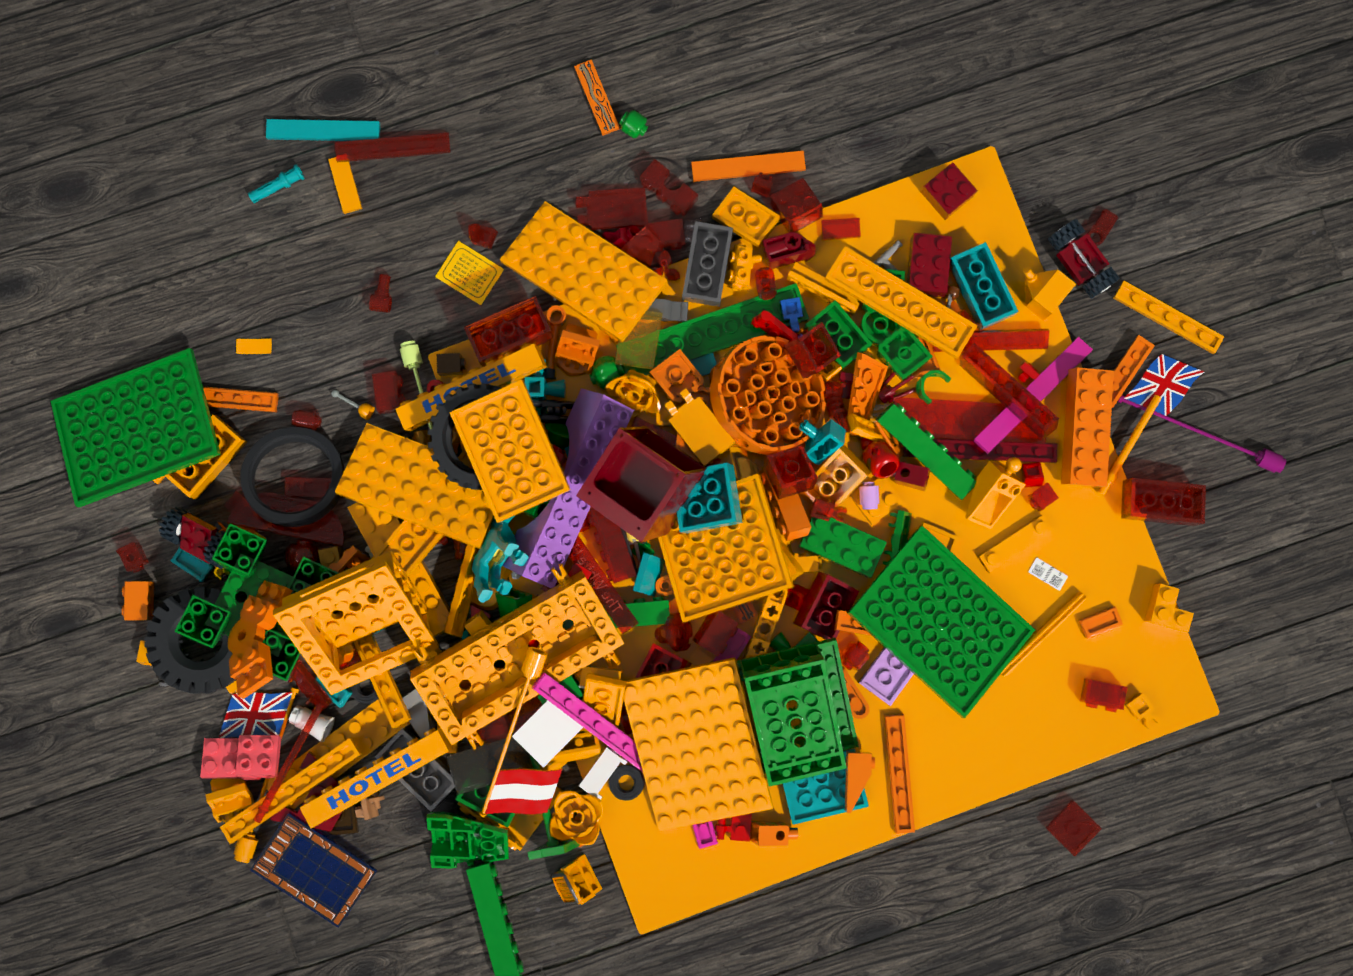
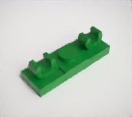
(900, 534)

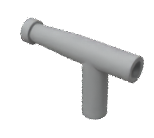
(883, 259)

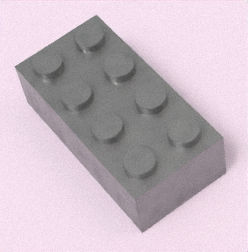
(707, 264)
(428, 783)

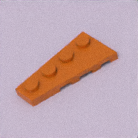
(865, 387)

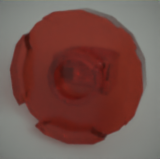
(676, 633)

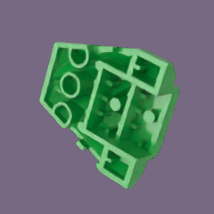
(464, 840)

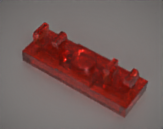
(309, 686)

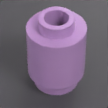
(869, 495)

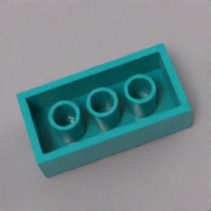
(982, 286)

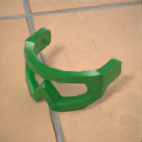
(920, 383)

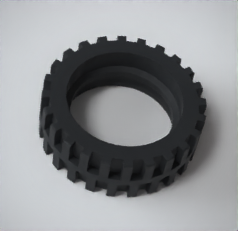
(442, 435)

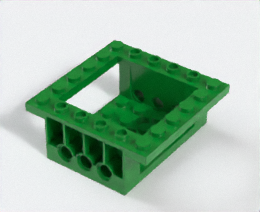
(815, 680)

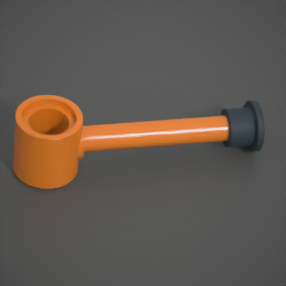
(549, 371)

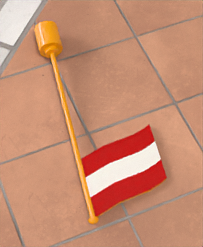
(521, 788)

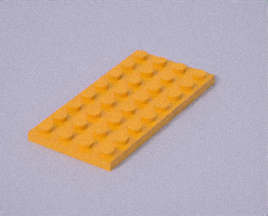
(584, 271)
(405, 482)

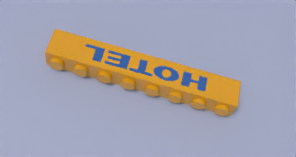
(497, 373)
(375, 778)

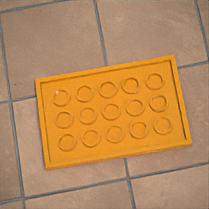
(510, 451)

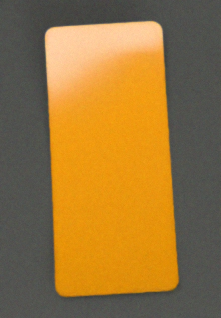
(253, 346)

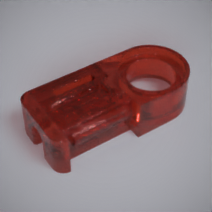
(1103, 225)

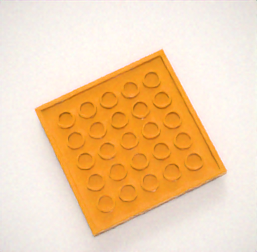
(727, 563)

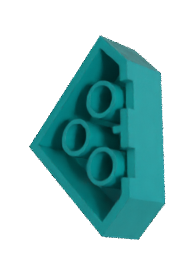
(712, 501)

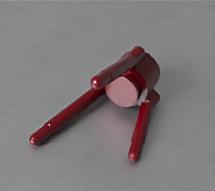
(887, 392)

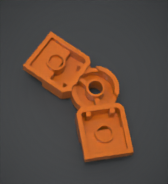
(673, 377)
(250, 656)

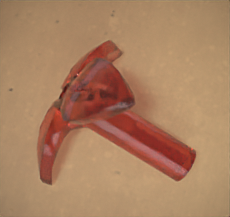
(664, 261)

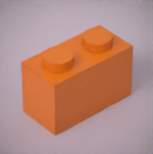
(138, 600)

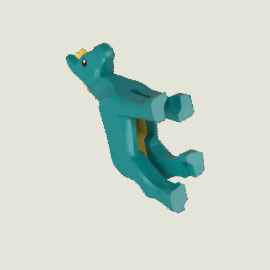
(487, 564)

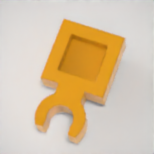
(1141, 709)

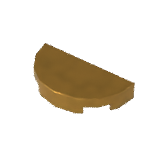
(746, 467)

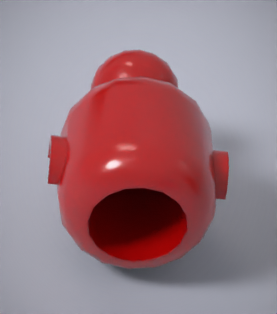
(879, 458)

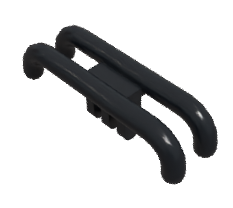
(552, 410)

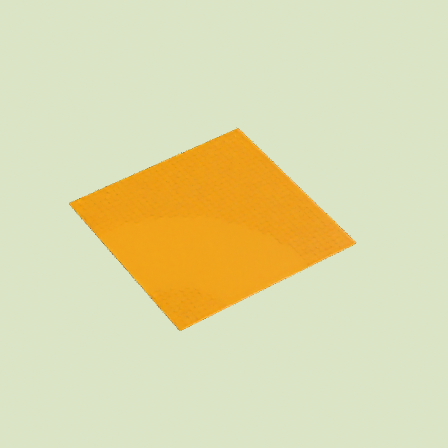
(1026, 722)

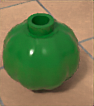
(605, 370)

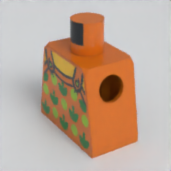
(764, 833)

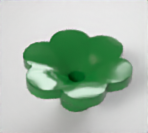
(643, 548)

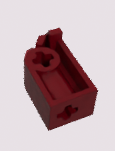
(780, 251)

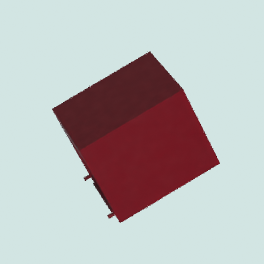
(641, 482)

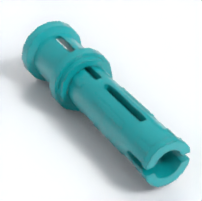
(284, 179)

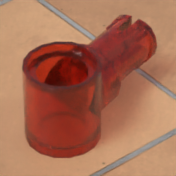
(381, 300)

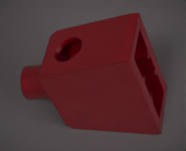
(917, 476)

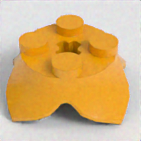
(635, 392)
(565, 828)

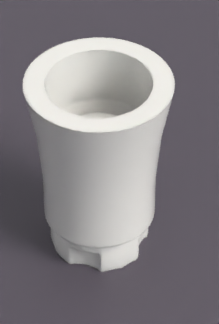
(321, 727)

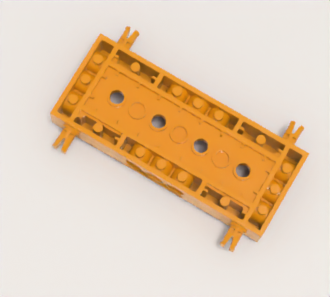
(498, 691)

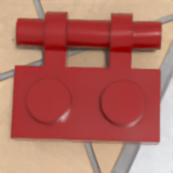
(739, 828)

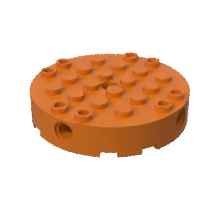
(763, 396)

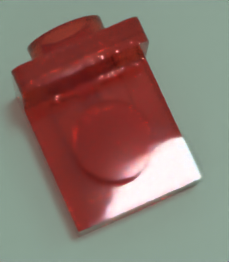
(1042, 497)

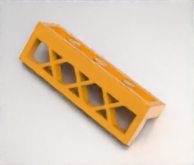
(821, 288)

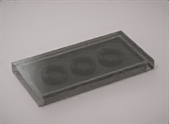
(477, 767)

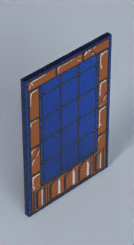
(313, 869)

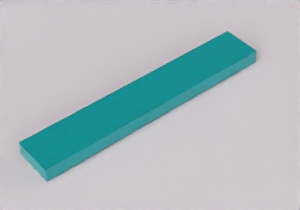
(321, 130)

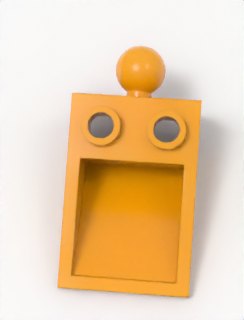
(994, 492)

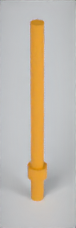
(1130, 443)

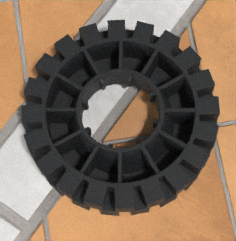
(166, 653)

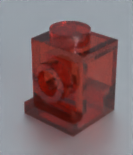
(136, 550)

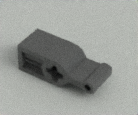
(671, 310)

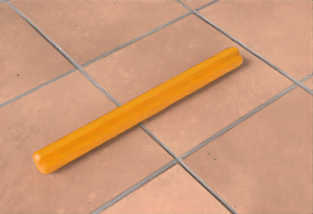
(1044, 632)

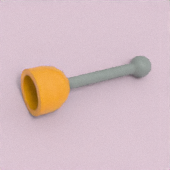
(365, 410)

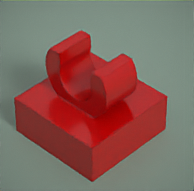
(1028, 371)

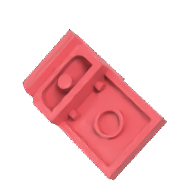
(241, 758)

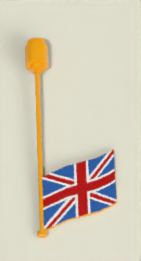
(256, 716)

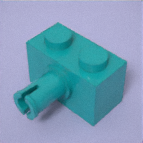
(822, 441)

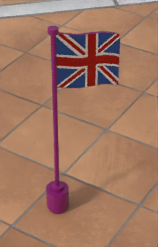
(1171, 381)

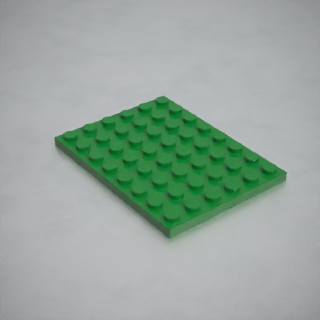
(135, 427)
(941, 621)

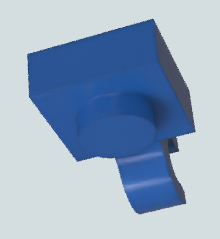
(792, 311)

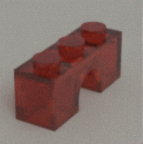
(679, 200)

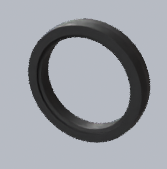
(268, 443)

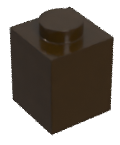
(450, 364)

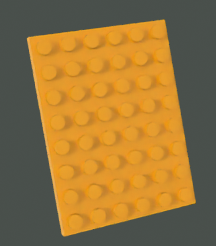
(697, 744)

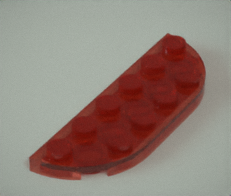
(326, 530)

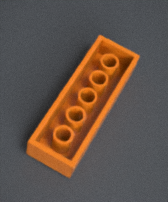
(1087, 427)

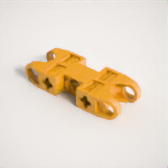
(765, 616)

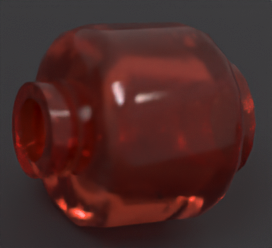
(855, 655)

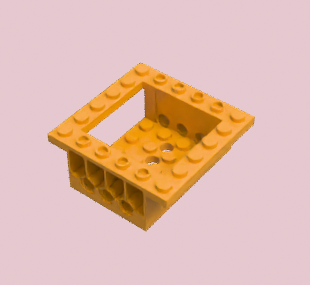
(320, 633)

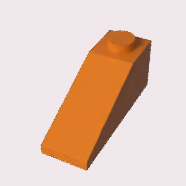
(858, 772)

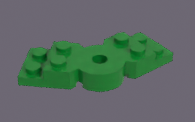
(895, 344)

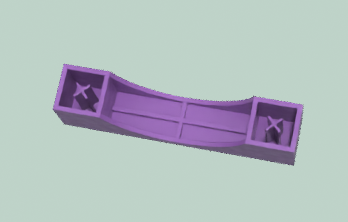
(555, 529)

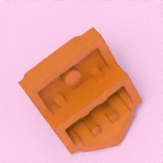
(576, 350)

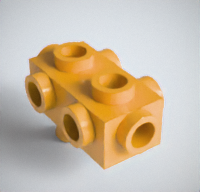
(740, 263)

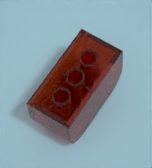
(508, 330)

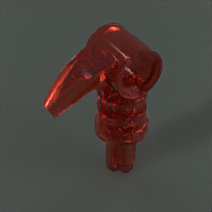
(834, 402)

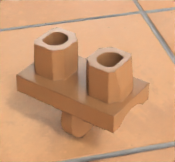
(369, 806)

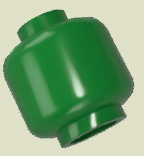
(633, 124)

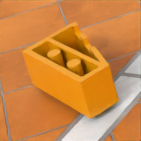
(580, 747)

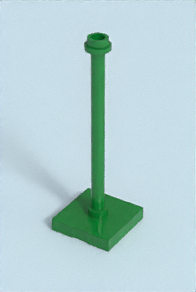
(553, 846)

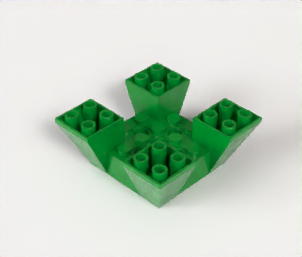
(242, 555)

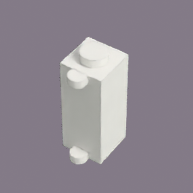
(601, 772)

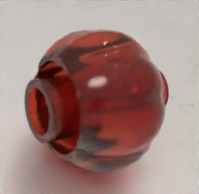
(296, 551)

